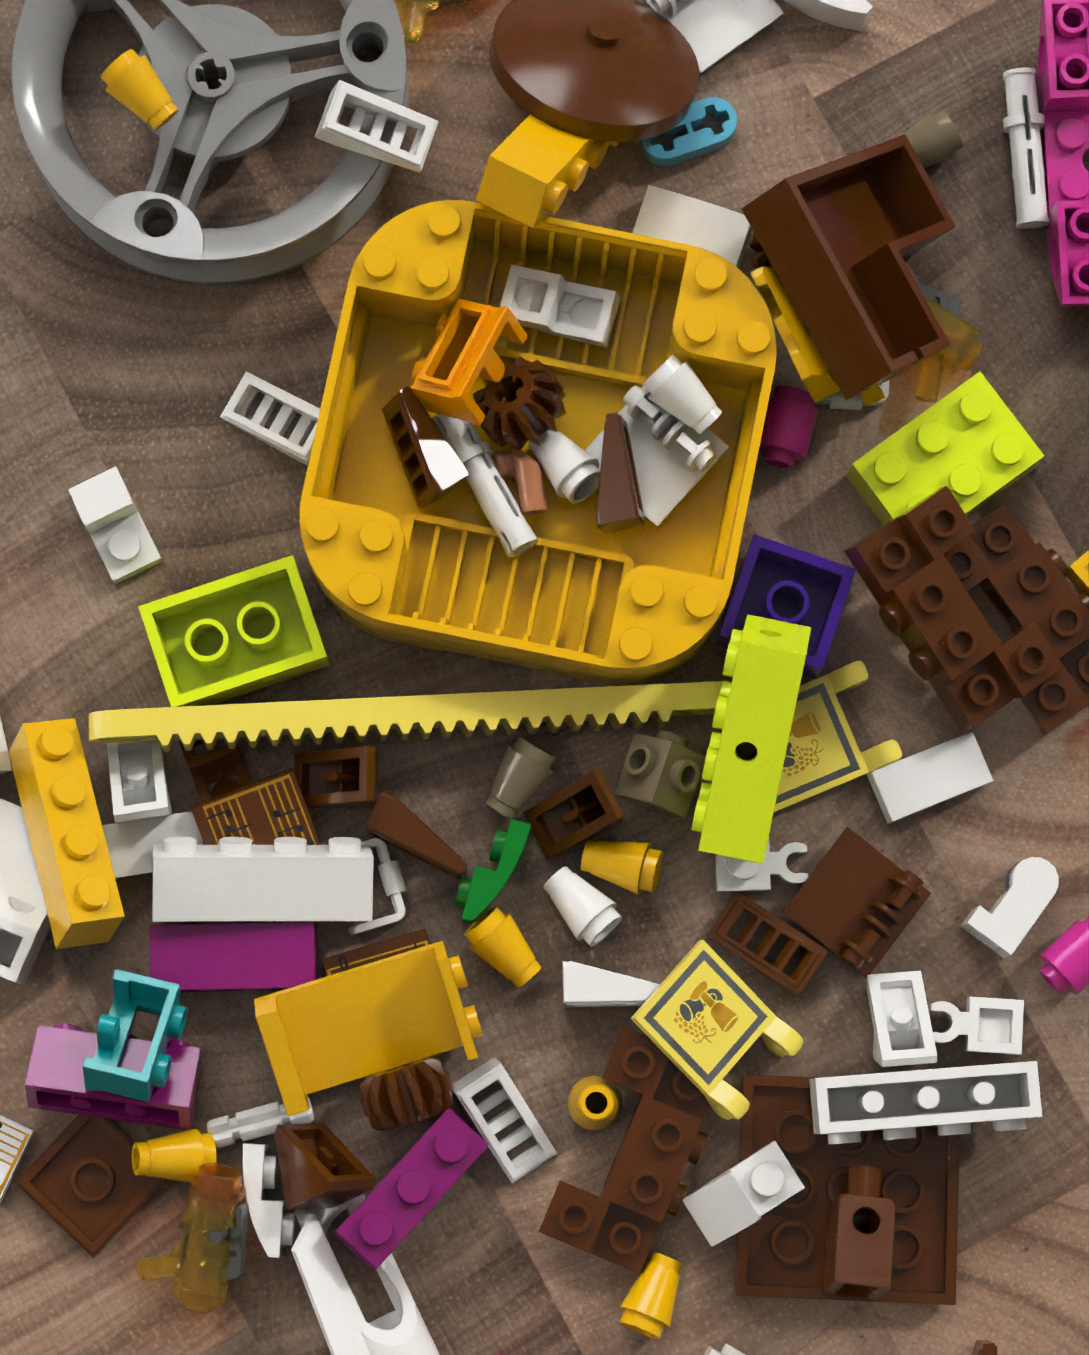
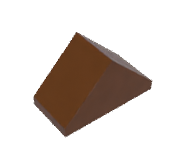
(338, 777)
(574, 814)
(318, 1168)

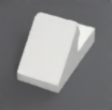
(115, 525)
(138, 781)
(900, 1019)
(743, 1194)

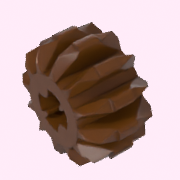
(521, 404)
(406, 1094)

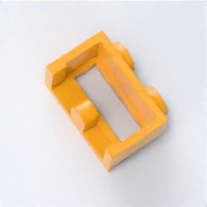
(461, 355)

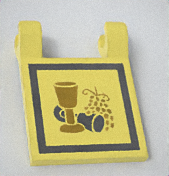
(821, 743)
(707, 1022)

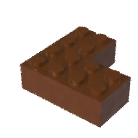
(840, 255)

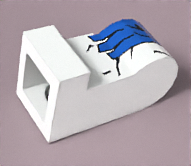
(1026, 894)

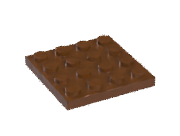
(788, 1246)

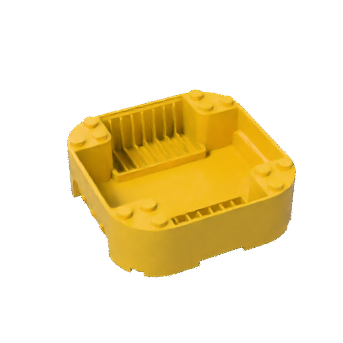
(581, 598)

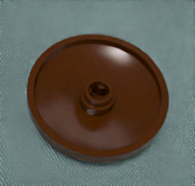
(595, 66)

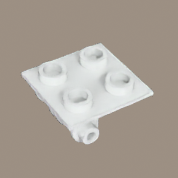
(717, 26)
(665, 452)

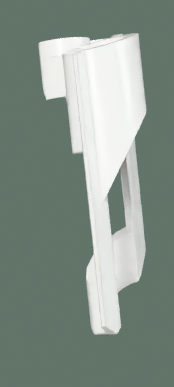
(335, 1305)

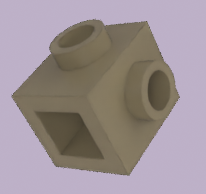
(660, 773)

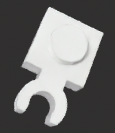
(748, 876)
(987, 1024)

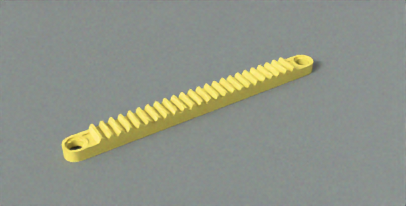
(405, 714)

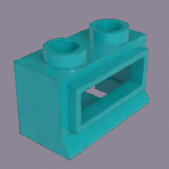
(131, 995)

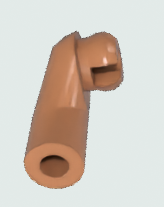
(527, 476)

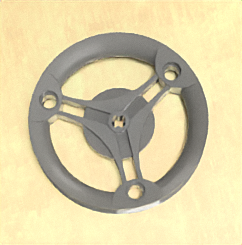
(210, 129)

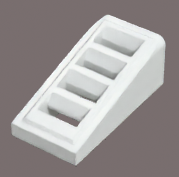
(370, 145)
(304, 431)
(602, 988)
(477, 1081)

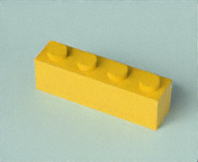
(536, 169)
(66, 833)

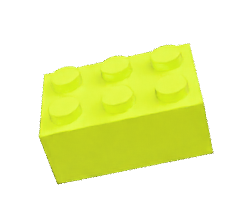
(958, 443)
(234, 635)

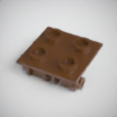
(857, 902)

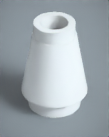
(682, 394)
(567, 466)
(582, 906)

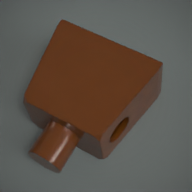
(859, 1262)

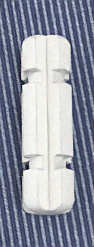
(254, 1123)

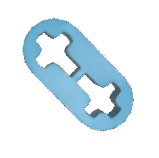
(698, 142)

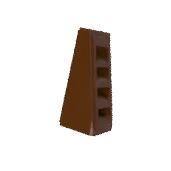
(423, 450)
(619, 492)
(405, 831)
(806, 968)

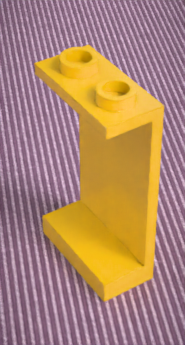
(365, 1022)

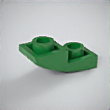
(483, 889)

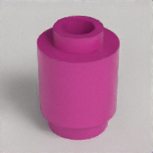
(788, 427)
(1068, 959)

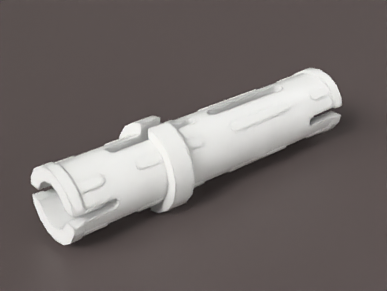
(1026, 149)
(488, 485)

